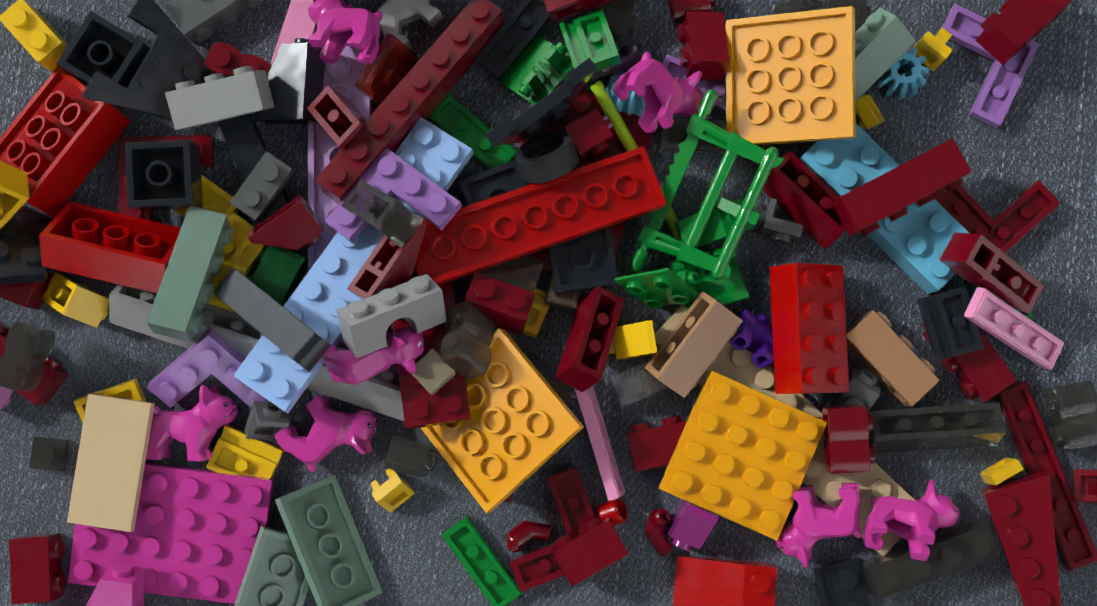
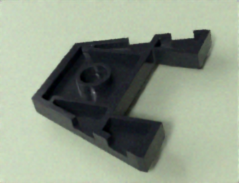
(166, 63)
(551, 107)
(21, 248)

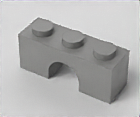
(367, 320)

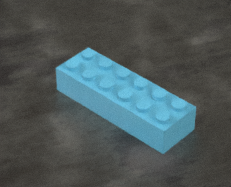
(912, 240)

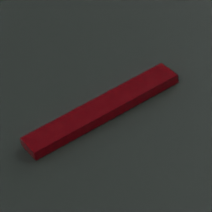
(1039, 454)

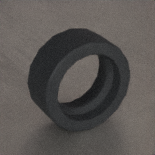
(547, 157)

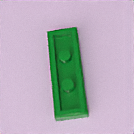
(471, 131)
(481, 563)

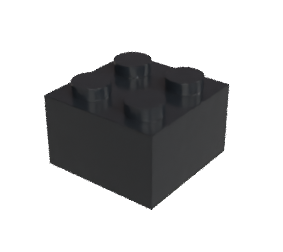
(103, 49)
(163, 175)

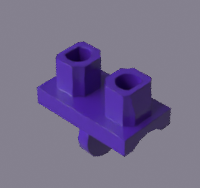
(754, 337)

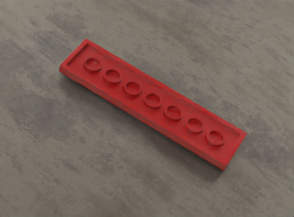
(540, 216)

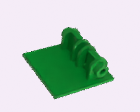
(538, 70)
(661, 287)
(723, 290)

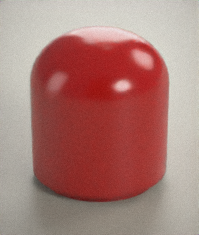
(614, 510)

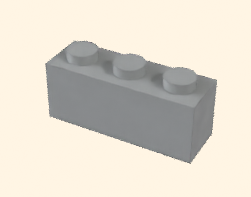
(219, 98)

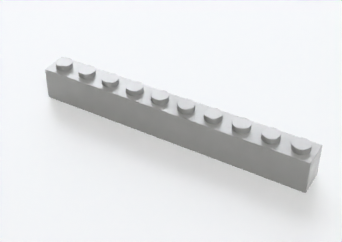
(132, 307)

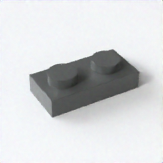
(262, 186)

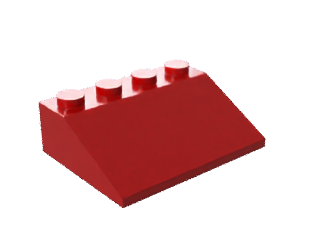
(59, 140)
(723, 582)

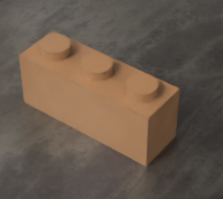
(693, 344)
(890, 358)

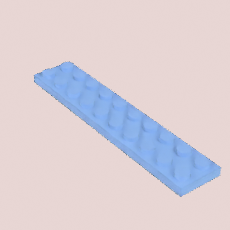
(326, 284)

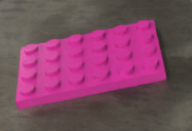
(188, 534)

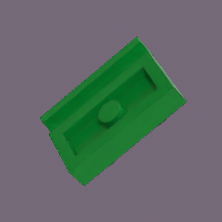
(590, 38)

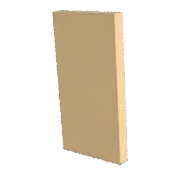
(110, 462)

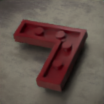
(206, 145)
(1009, 224)
(575, 511)

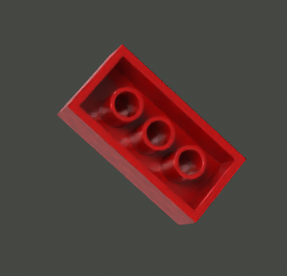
(108, 246)
(809, 329)

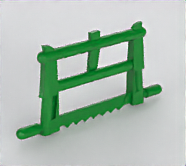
(735, 145)

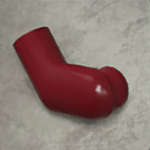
(655, 530)
(524, 532)

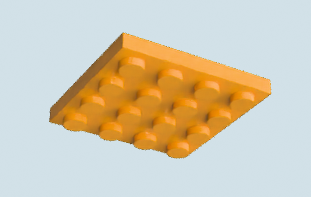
(792, 76)
(511, 429)
(742, 455)

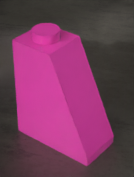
(119, 587)

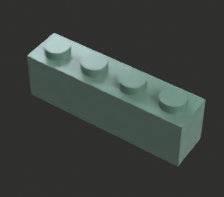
(878, 47)
(190, 274)

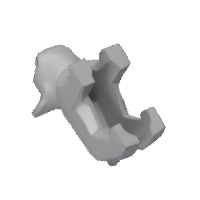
(406, 11)

